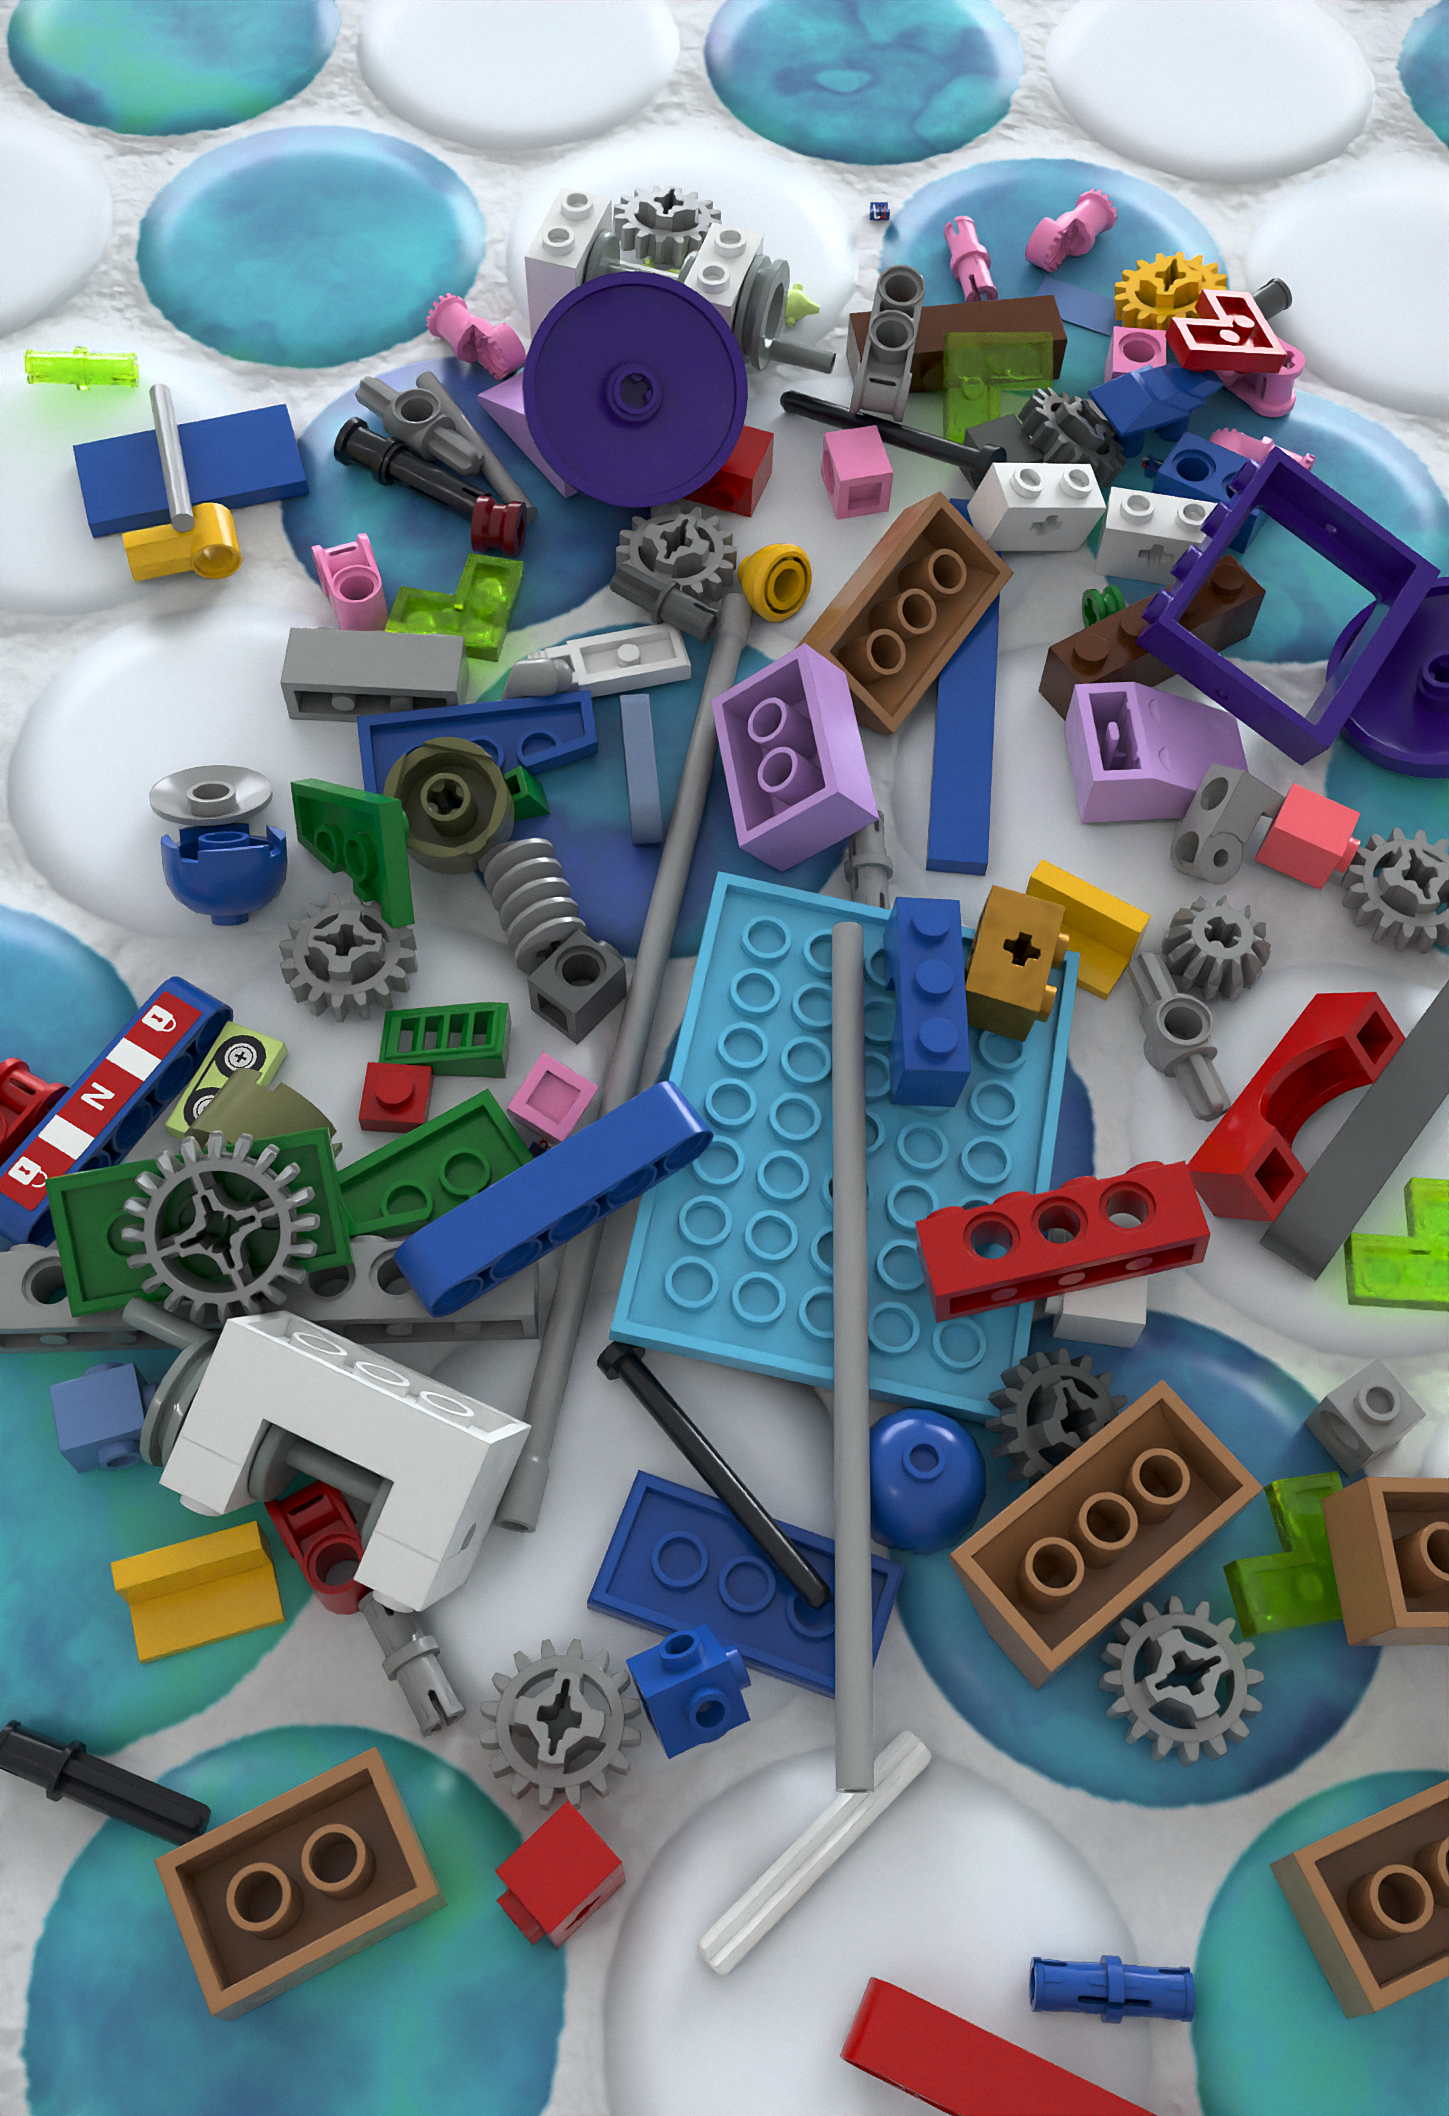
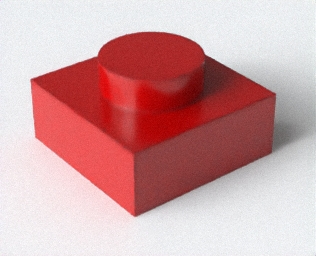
(395, 1097)

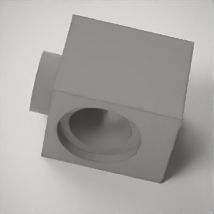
(1364, 1417)

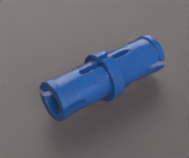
(1111, 1989)

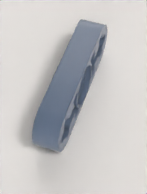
(640, 769)

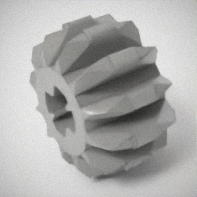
(1216, 948)

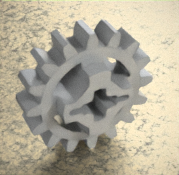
(663, 223)
(681, 550)
(1405, 893)
(349, 956)
(1192, 1707)
(527, 1719)

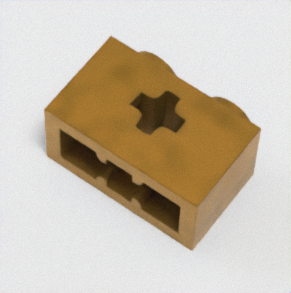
(1011, 963)

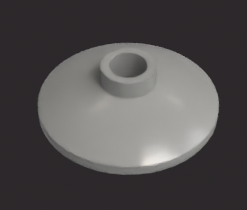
(210, 795)

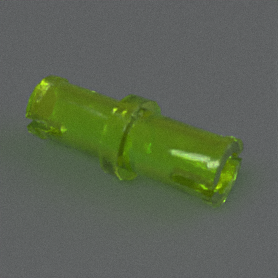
(81, 368)

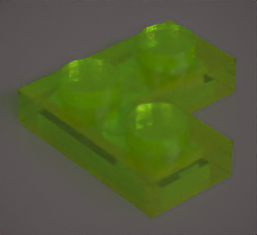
(982, 366)
(477, 611)
(1402, 1269)
(1299, 1584)

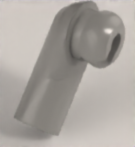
(537, 678)

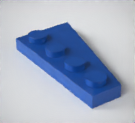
(514, 732)

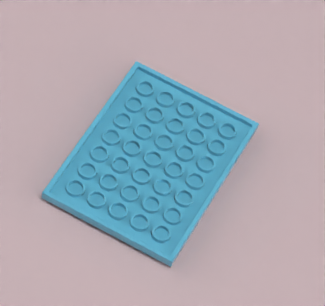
(740, 1241)

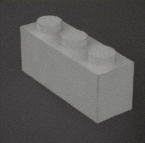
(371, 673)

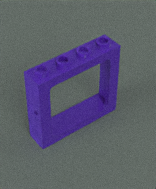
(1342, 536)

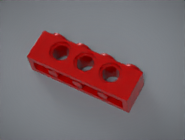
(1101, 1253)

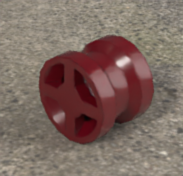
(498, 526)

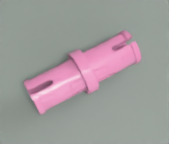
(969, 260)

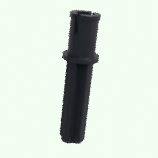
(100, 1785)

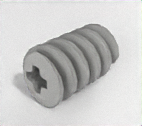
(530, 899)

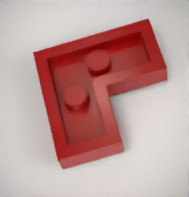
(1226, 337)

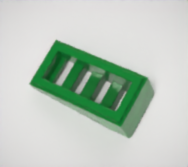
(469, 1019)

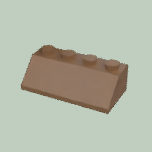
(908, 610)
(1101, 1532)

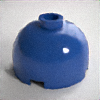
(225, 870)
(923, 1481)

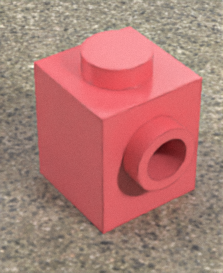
(1310, 837)

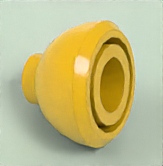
(776, 581)

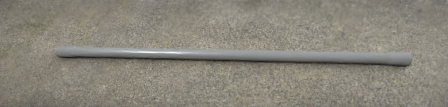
(526, 1487)

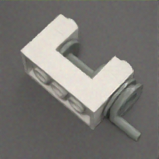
(728, 271)
(251, 1402)

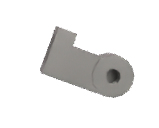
(1220, 823)

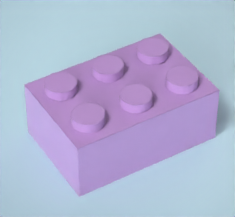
(793, 759)

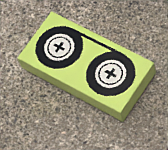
(232, 1050)

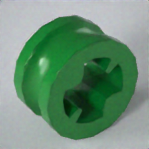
(1099, 606)

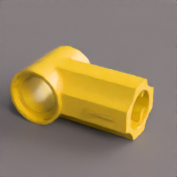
(207, 548)

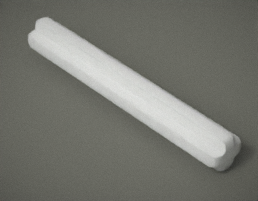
(811, 1856)

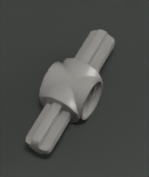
(421, 424)
(1184, 1059)

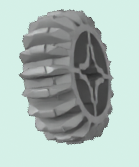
(211, 1197)

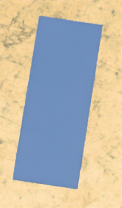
(1081, 306)

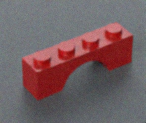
(1330, 1049)

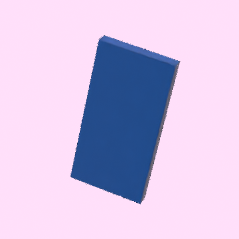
(226, 461)
(691, 1563)

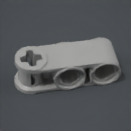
(885, 373)

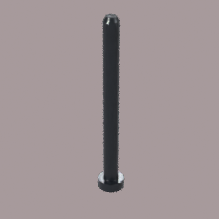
(896, 434)
(625, 1362)

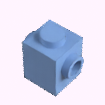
(102, 1416)

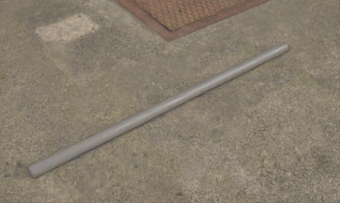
(851, 1372)

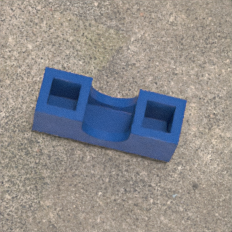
(931, 1023)

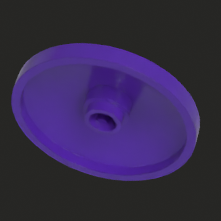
(634, 389)
(1406, 706)

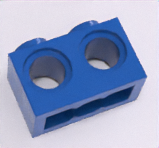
(1203, 472)

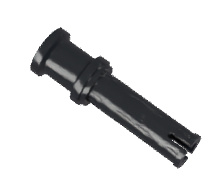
(393, 463)

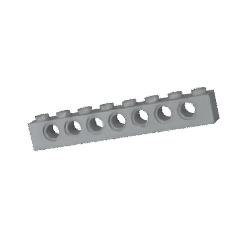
(358, 1313)

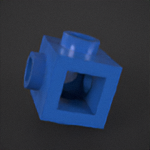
(690, 1688)

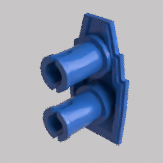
(1151, 400)

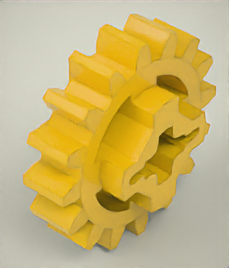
(1164, 290)

